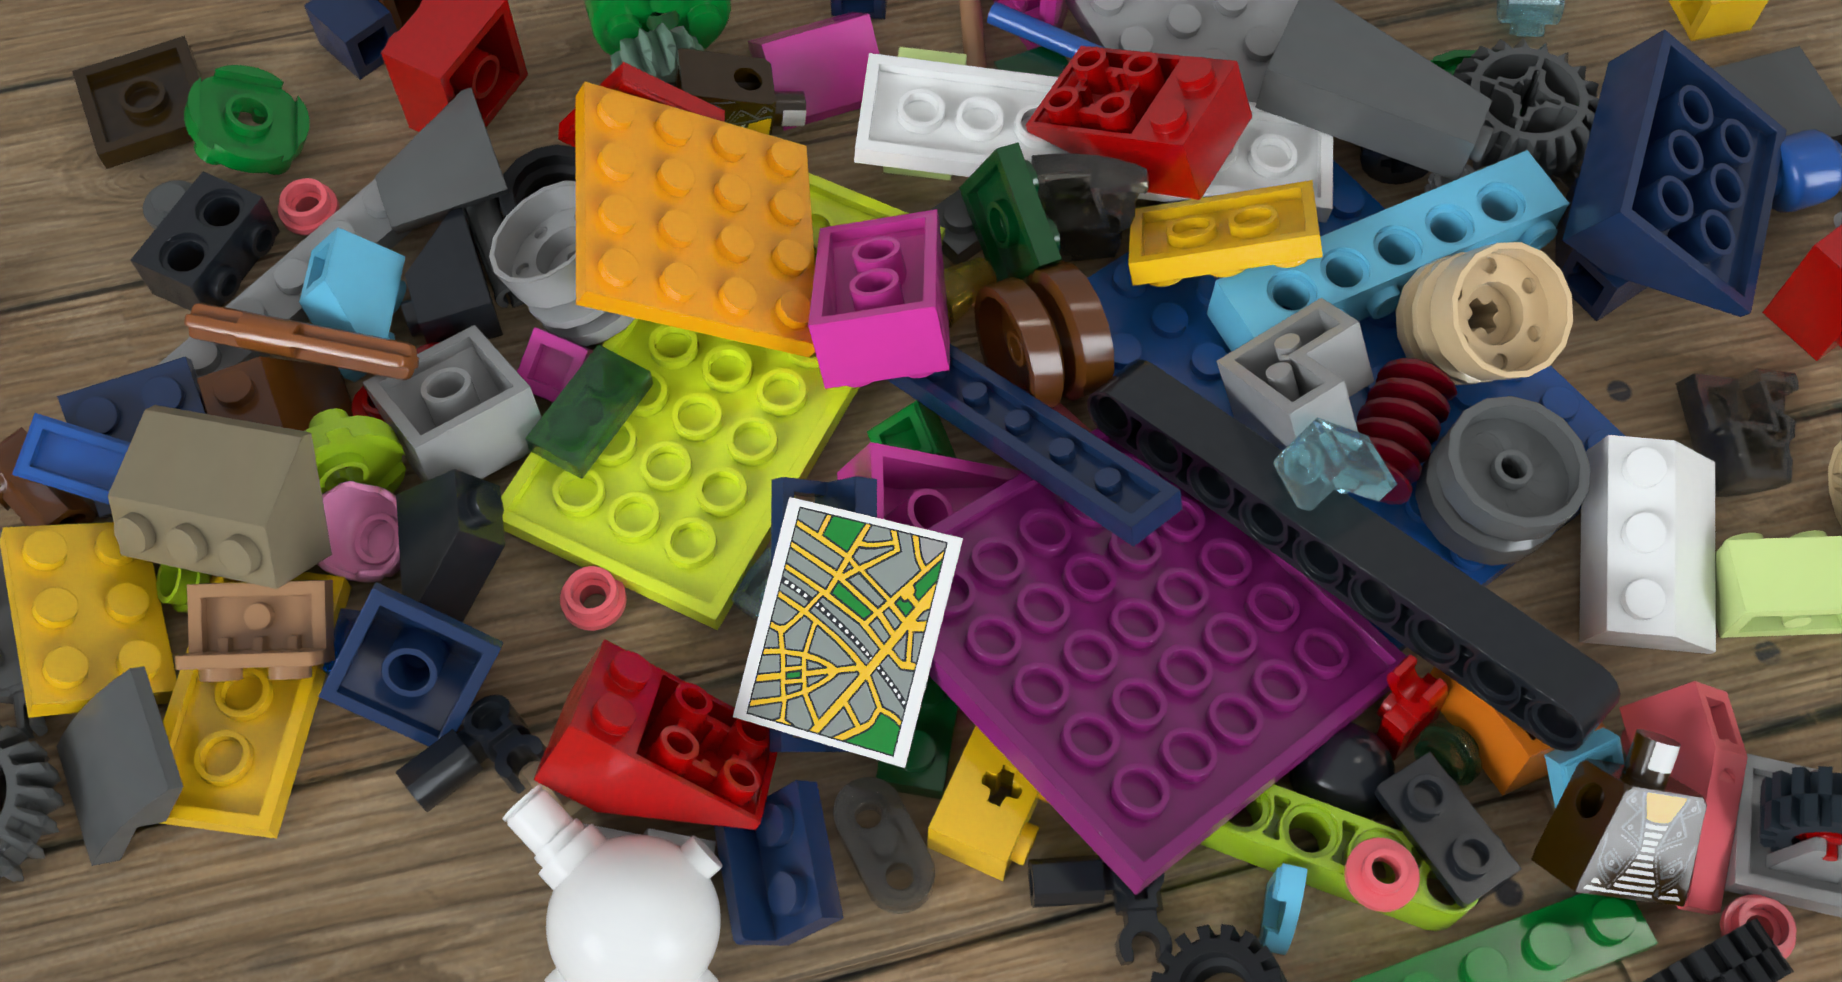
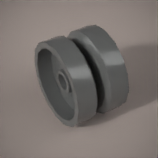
(1502, 480)

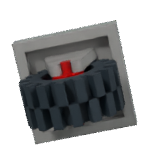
(1789, 836)

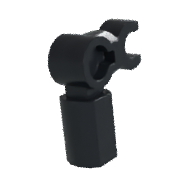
(490, 731)
(1087, 881)

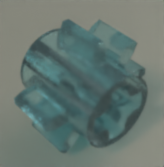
(1529, 16)

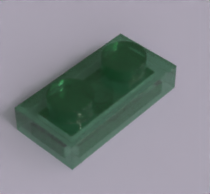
(589, 411)

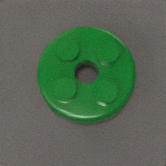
(622, 19)

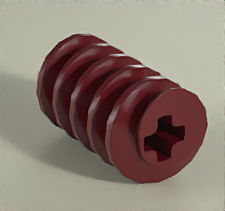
(1405, 418)

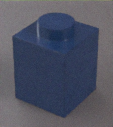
(352, 31)

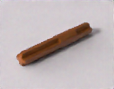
(302, 341)

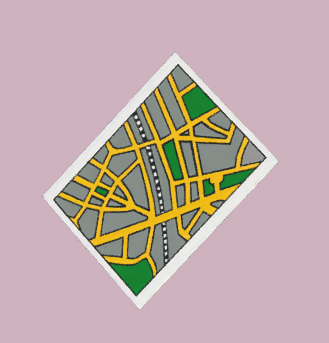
(848, 630)

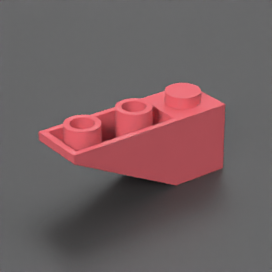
(1708, 762)

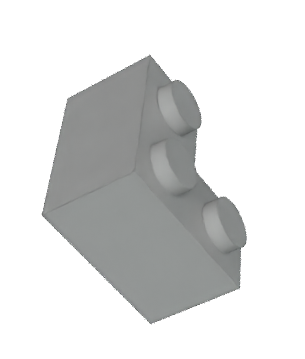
(1298, 373)

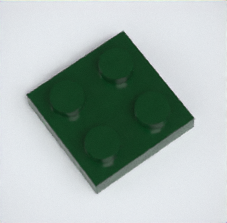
(1009, 215)

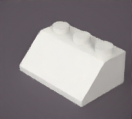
(1648, 547)

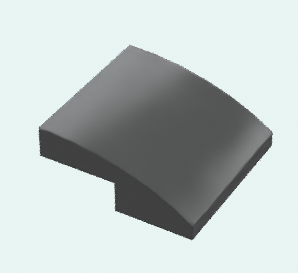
(119, 765)

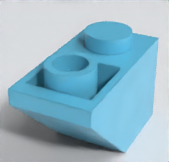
(353, 287)

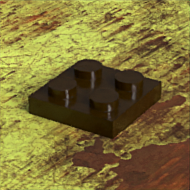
(138, 101)

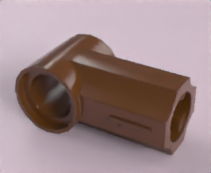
(34, 501)

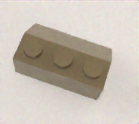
(220, 497)

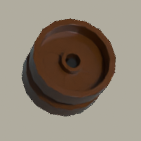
(1046, 333)

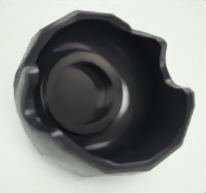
(1346, 771)

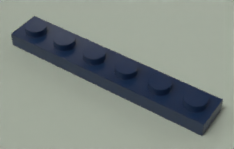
(1048, 447)

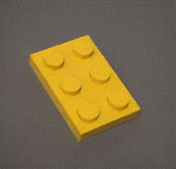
(1224, 234)
(81, 615)

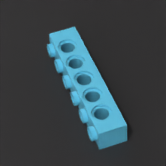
(1384, 250)

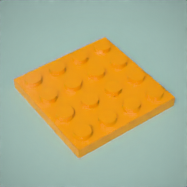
(692, 222)

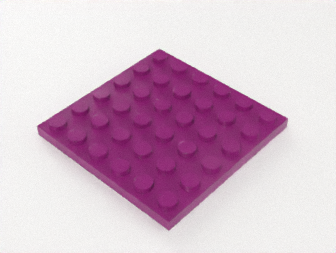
(1146, 677)

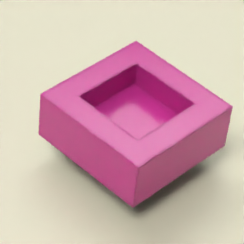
(550, 363)

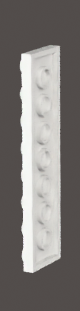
(957, 115)

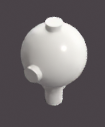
(620, 903)

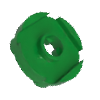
(223, 140)

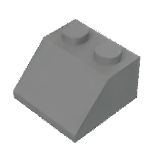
(458, 408)

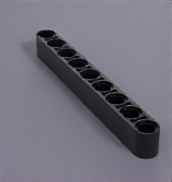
(1360, 559)

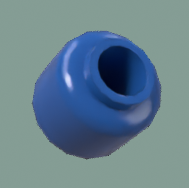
(1807, 171)

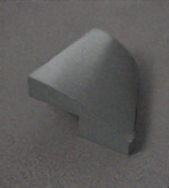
(442, 168)

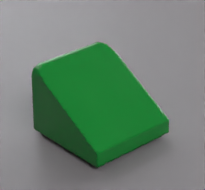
(913, 429)

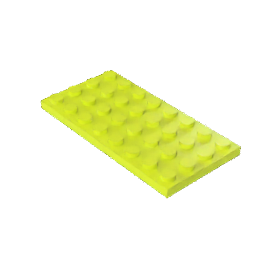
(688, 477)

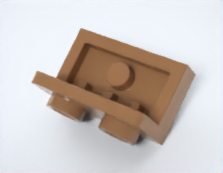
(258, 627)

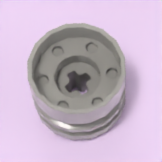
(538, 264)

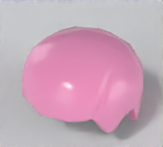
(361, 532)

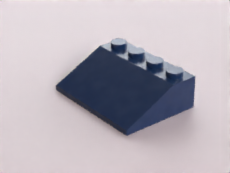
(1677, 178)

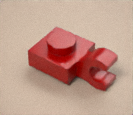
(1409, 706)

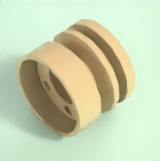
(1486, 313)

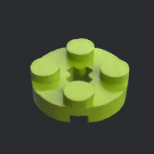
(357, 442)

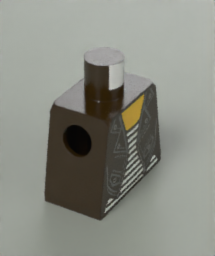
(741, 88)
(1626, 827)

